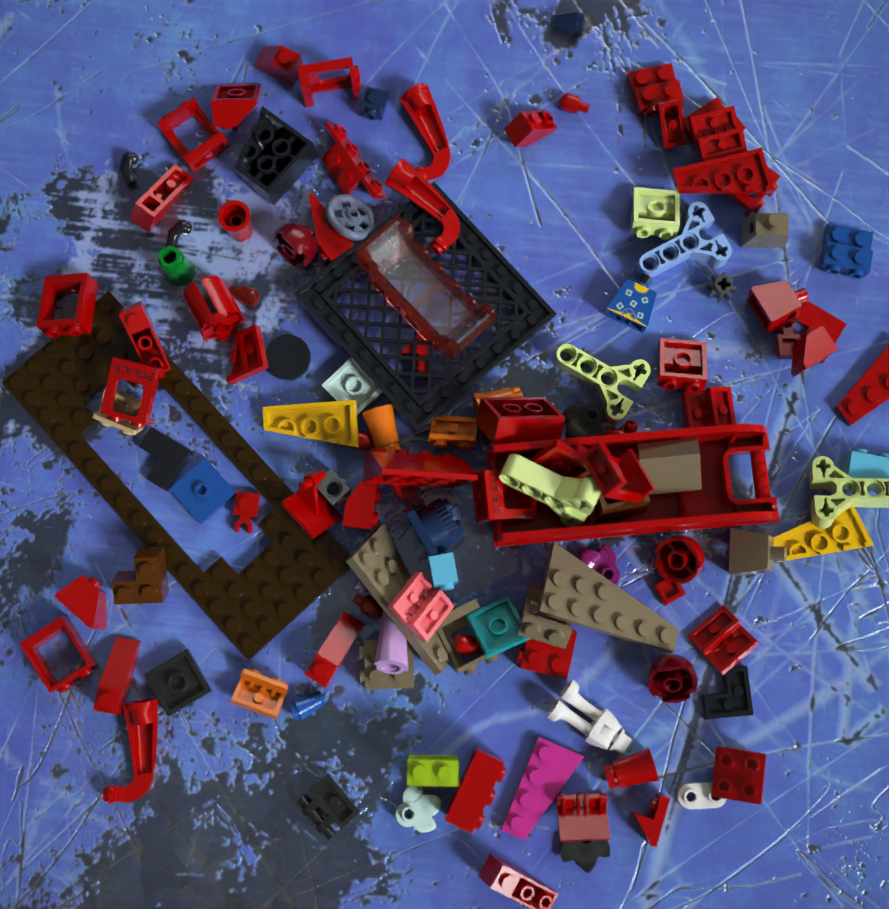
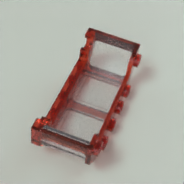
(422, 290)

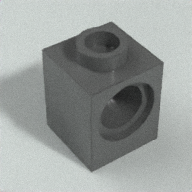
(332, 478)

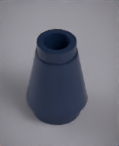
(569, 21)

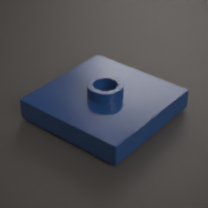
(203, 491)

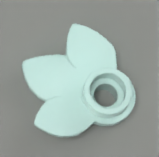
(422, 809)

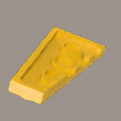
(318, 421)
(808, 540)

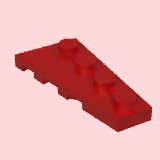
(729, 174)
(868, 392)

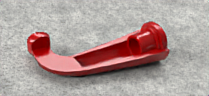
(423, 111)
(418, 190)
(142, 730)

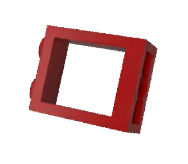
(63, 285)
(31, 645)

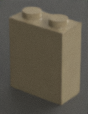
(671, 464)

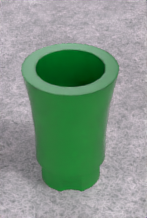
(176, 267)

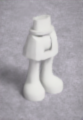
(601, 732)

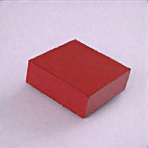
(668, 591)

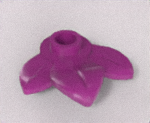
(601, 561)

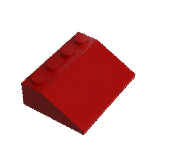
(416, 469)

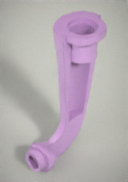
(392, 645)

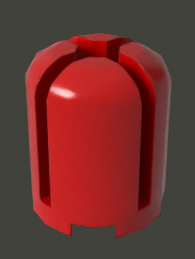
(228, 315)

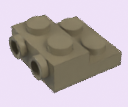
(379, 680)

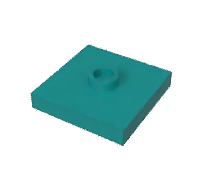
(496, 626)

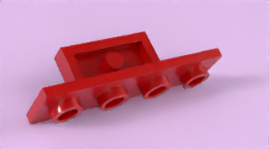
(348, 166)

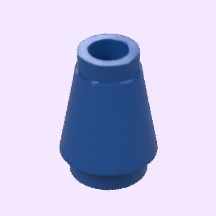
(305, 705)

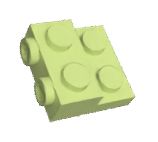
(655, 213)

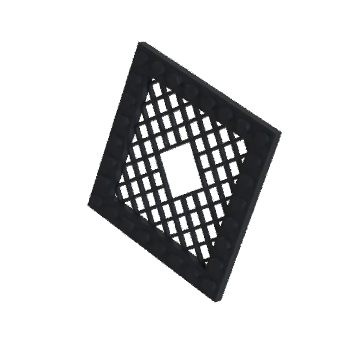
(415, 410)

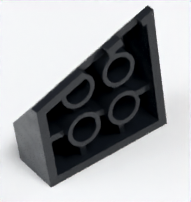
(274, 156)

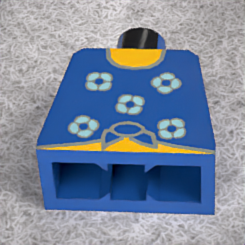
(633, 303)

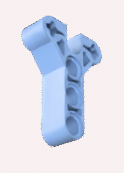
(702, 249)

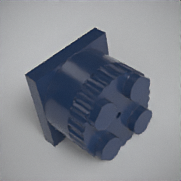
(435, 527)

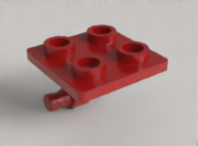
(310, 507)

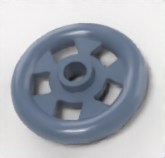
(350, 217)

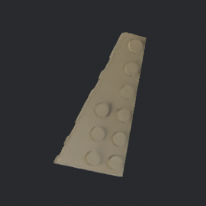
(384, 575)
(589, 600)

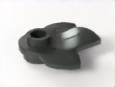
(580, 424)
(585, 852)

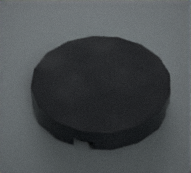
(288, 357)

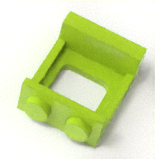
(432, 770)

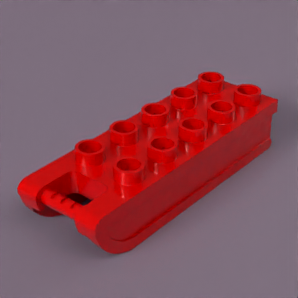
(666, 512)

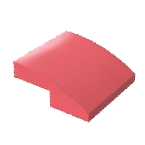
(421, 606)

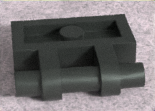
(334, 801)

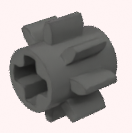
(726, 284)

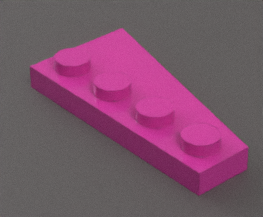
(540, 783)

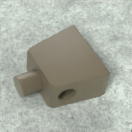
(769, 231)
(753, 553)

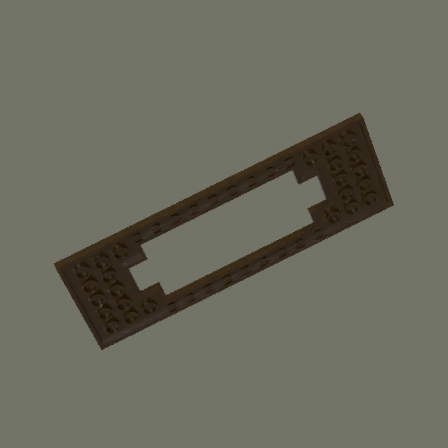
(244, 605)

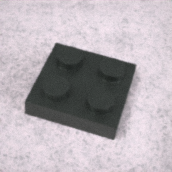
(178, 682)

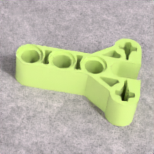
(619, 375)
(836, 481)
(567, 496)

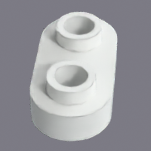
(702, 796)

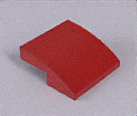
(717, 133)
(708, 407)
(722, 640)

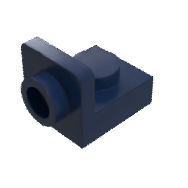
(374, 104)

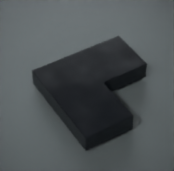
(170, 457)
(734, 700)

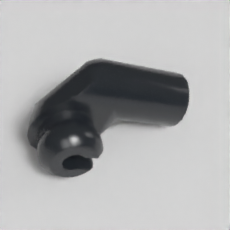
(125, 168)
(176, 230)

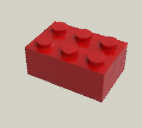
(519, 419)
(475, 790)

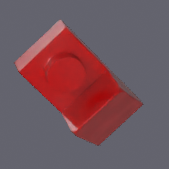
(672, 123)
(421, 351)
(652, 825)

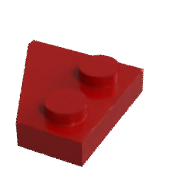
(248, 355)

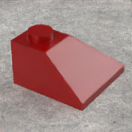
(233, 103)
(86, 601)

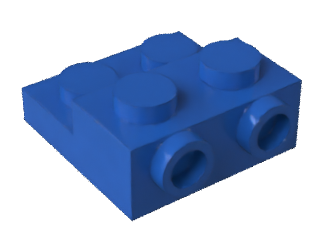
(846, 251)

